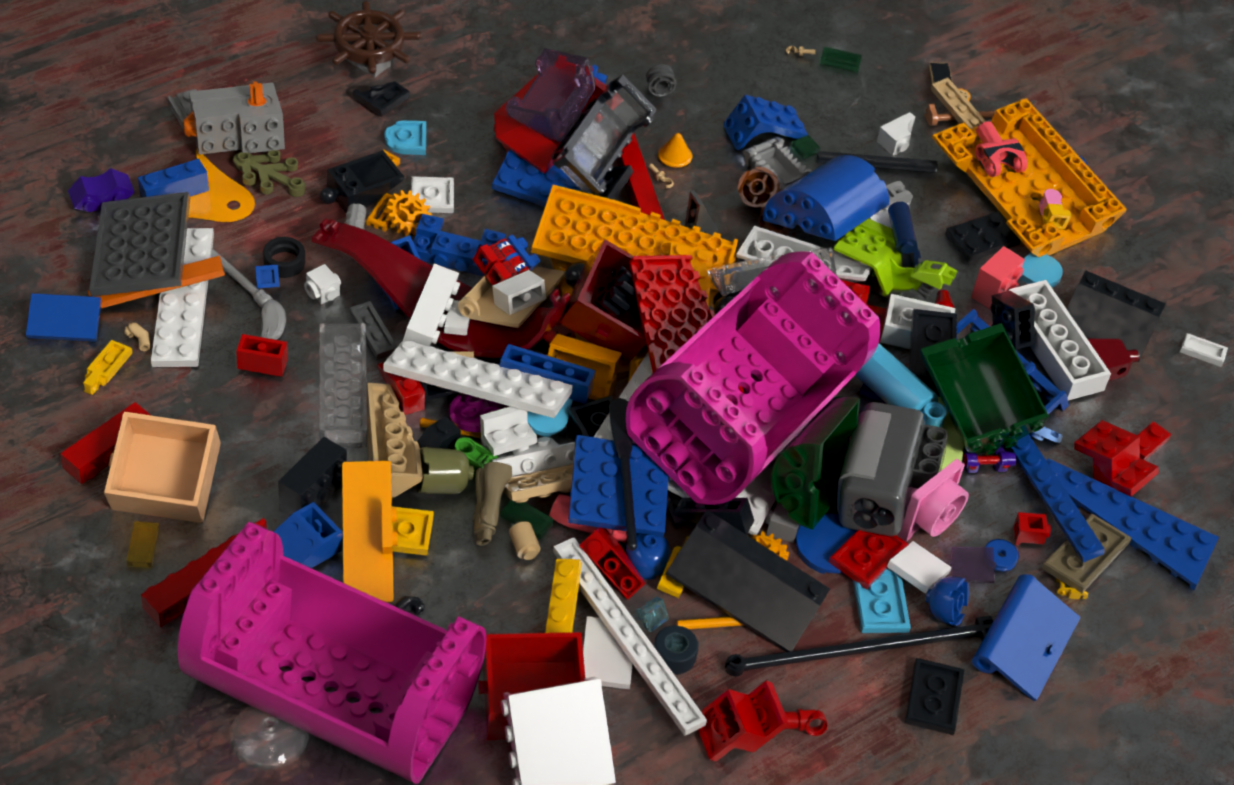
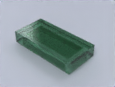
(840, 59)
(523, 512)

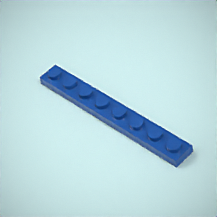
(1057, 499)

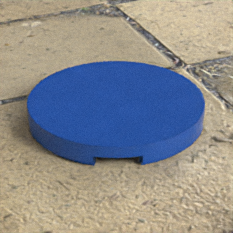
(822, 542)

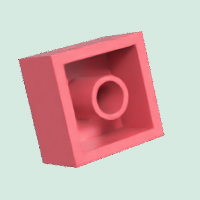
(997, 276)

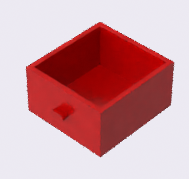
(526, 664)

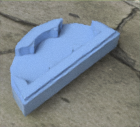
(1047, 433)

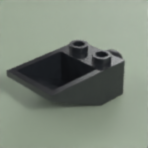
(361, 181)

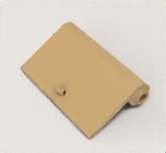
(480, 306)

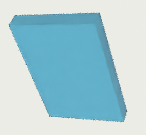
(883, 605)

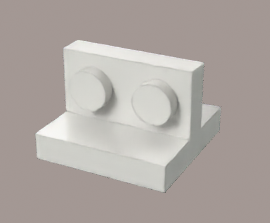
(506, 430)

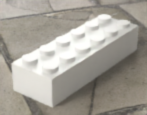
(1062, 345)

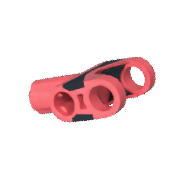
(997, 151)

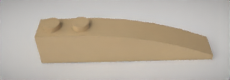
(391, 438)

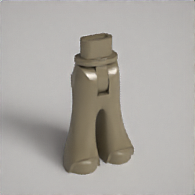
(489, 488)

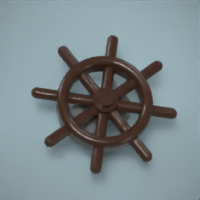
(367, 44)

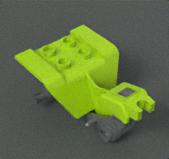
(875, 247)

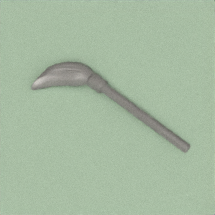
(272, 313)

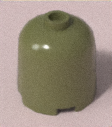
(444, 471)

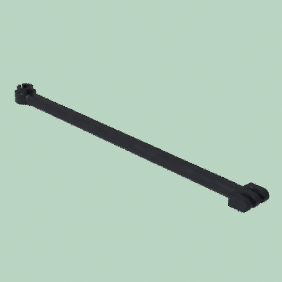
(980, 629)

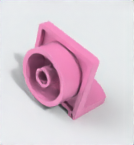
(935, 503)

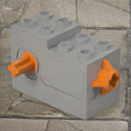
(236, 119)

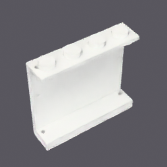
(559, 735)

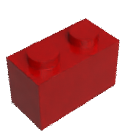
(262, 355)

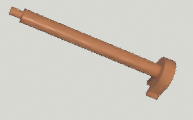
(933, 117)

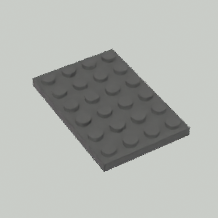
(140, 244)

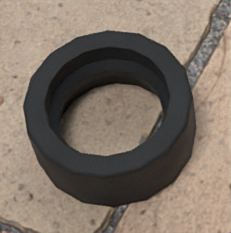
(289, 245)

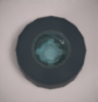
(677, 648)

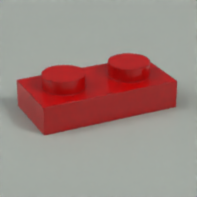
(1152, 439)

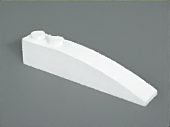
(768, 243)

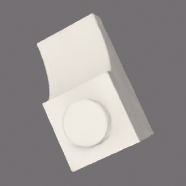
(896, 134)

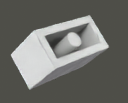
(519, 292)

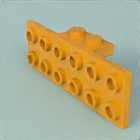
(368, 528)

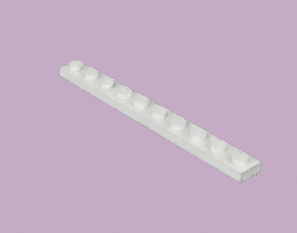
(633, 641)

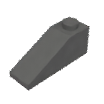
(698, 215)

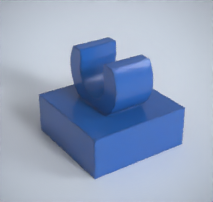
(267, 276)

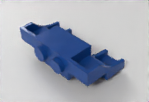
(450, 249)

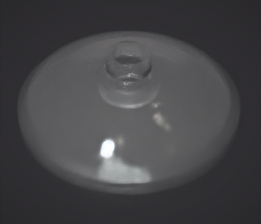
(266, 746)

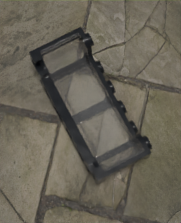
(602, 134)

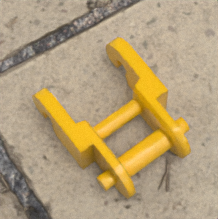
(1071, 592)

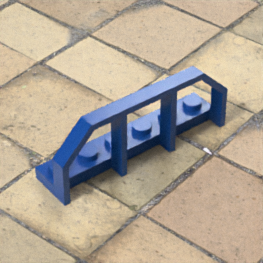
(1054, 396)

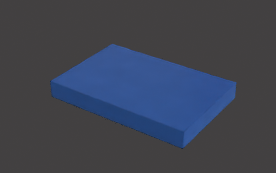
(63, 317)

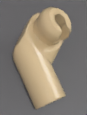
(143, 336)

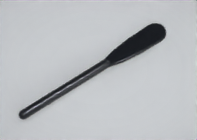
(623, 446)

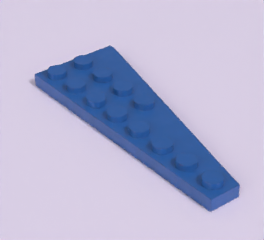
(1160, 535)

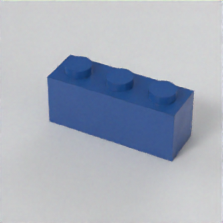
(181, 178)

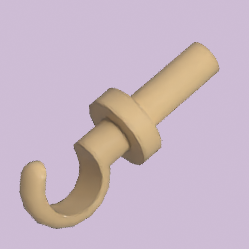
(801, 51)
(660, 176)

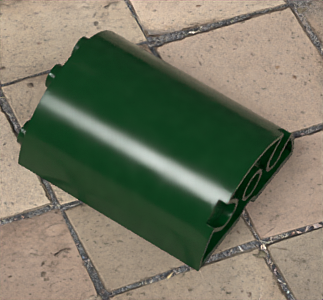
(985, 389)
(810, 467)

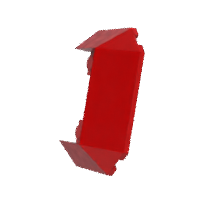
(526, 142)

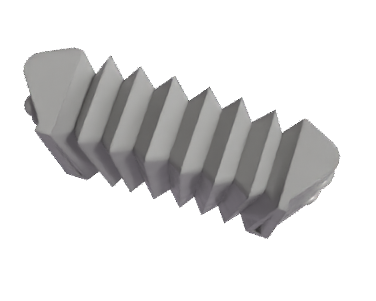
(777, 159)

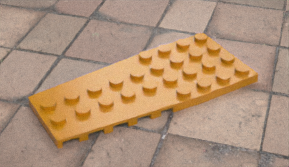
(579, 222)

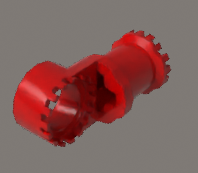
(801, 719)

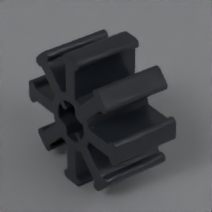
(617, 291)

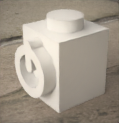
(322, 284)

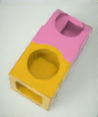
(1053, 210)

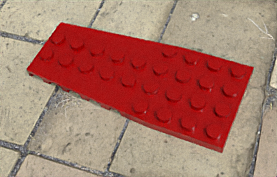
(669, 303)

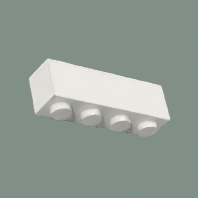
(432, 305)

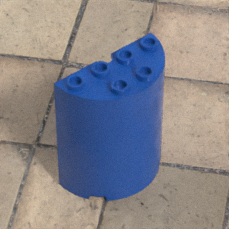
(830, 198)

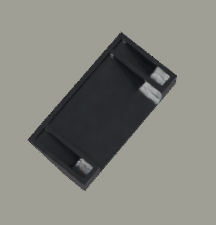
(748, 581)

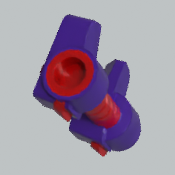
(1000, 460)

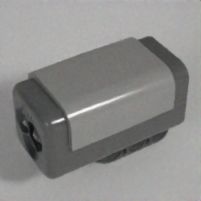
(883, 463)

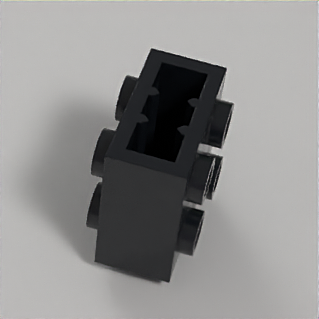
(1016, 317)

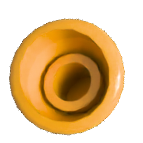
(675, 152)

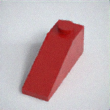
(407, 391)

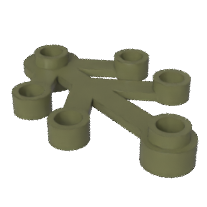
(247, 161)

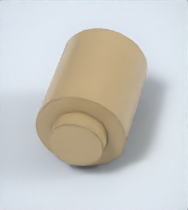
(524, 540)

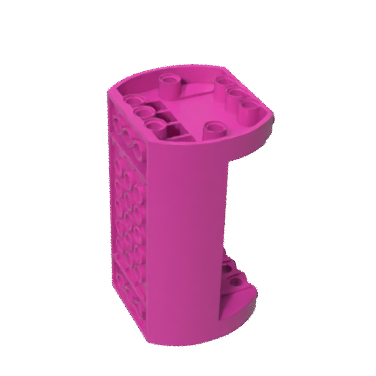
(788, 328)
(272, 612)

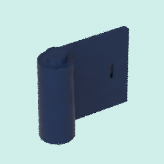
(904, 231)

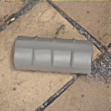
(356, 215)

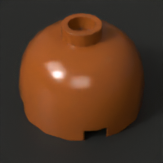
(758, 187)

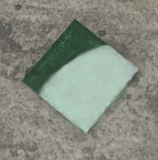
(805, 147)

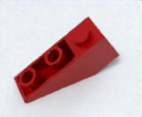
(613, 561)

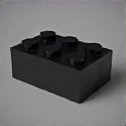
(312, 477)

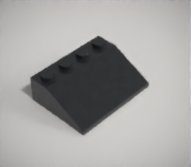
(1114, 312)

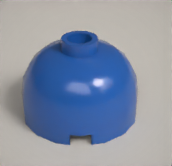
(650, 556)
(948, 598)

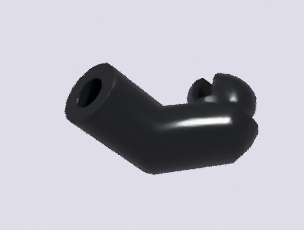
(411, 603)

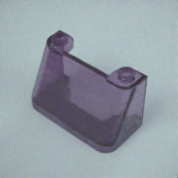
(556, 95)

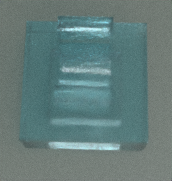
(653, 614)

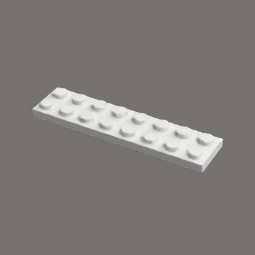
(183, 311)
(478, 378)

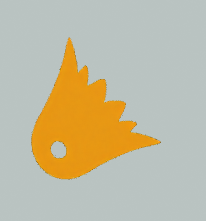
(222, 190)

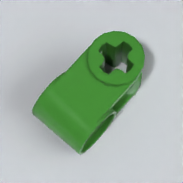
(475, 452)

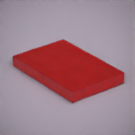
(866, 556)

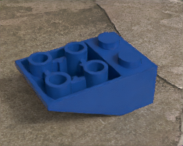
(310, 536)

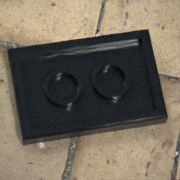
(934, 696)

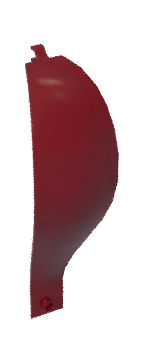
(404, 280)

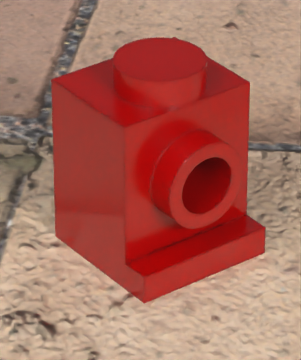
(1031, 528)

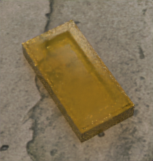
(143, 544)

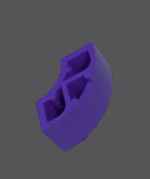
(90, 192)

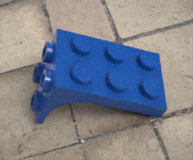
(760, 116)

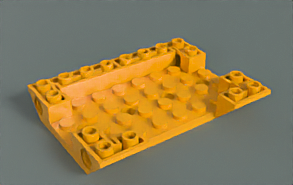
(1049, 166)

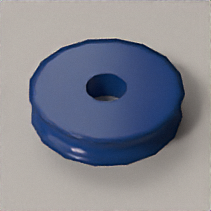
(1009, 551)

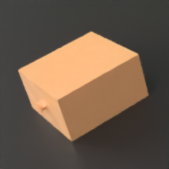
(162, 467)

